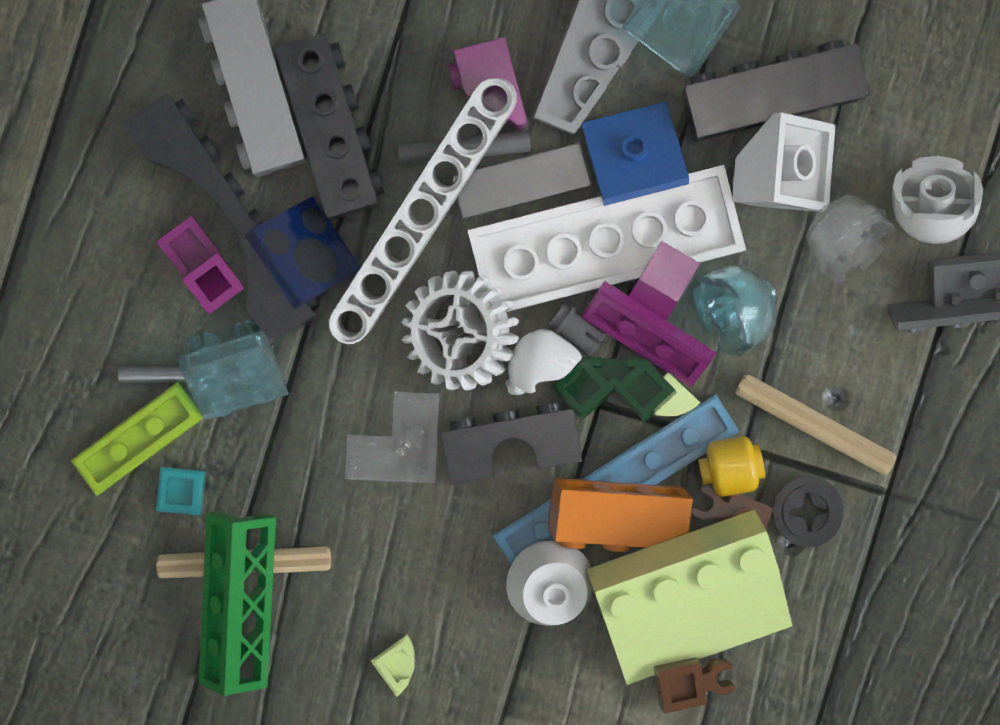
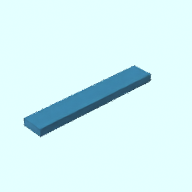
(643, 463)

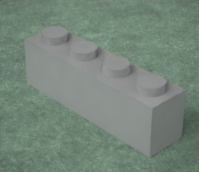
(254, 86)

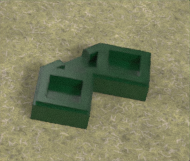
(599, 377)

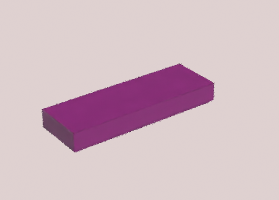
(648, 334)

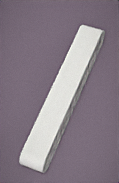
(406, 226)

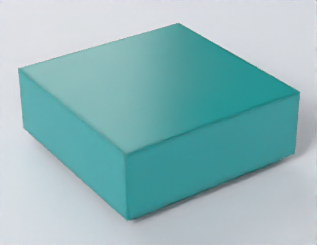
(180, 491)

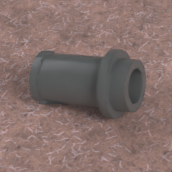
(576, 329)

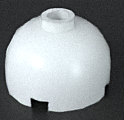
(936, 199)

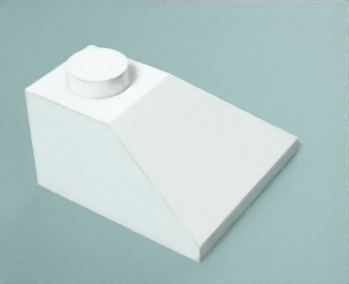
(786, 165)

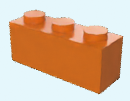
(617, 514)

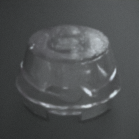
(847, 236)

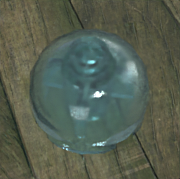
(737, 306)

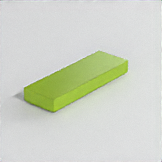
(137, 439)

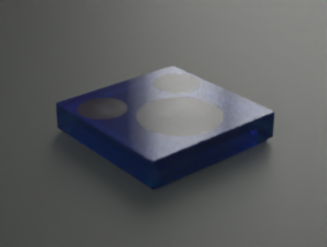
(303, 252)

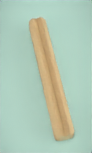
(815, 424)
(285, 560)

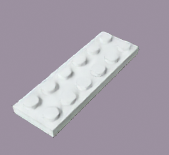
(591, 243)

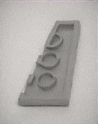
(585, 62)

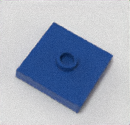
(635, 153)

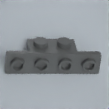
(961, 293)

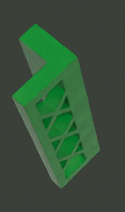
(227, 605)

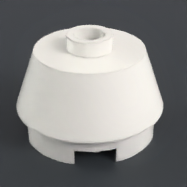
(549, 583)

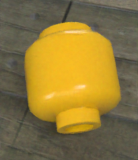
(732, 466)

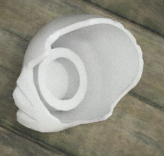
(540, 358)

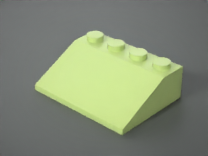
(691, 595)

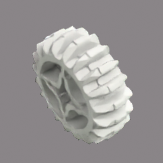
(451, 363)

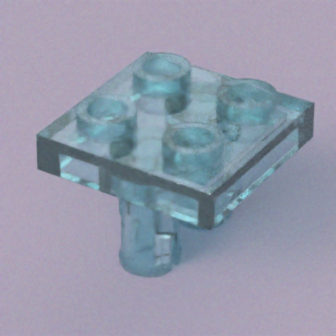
(233, 372)

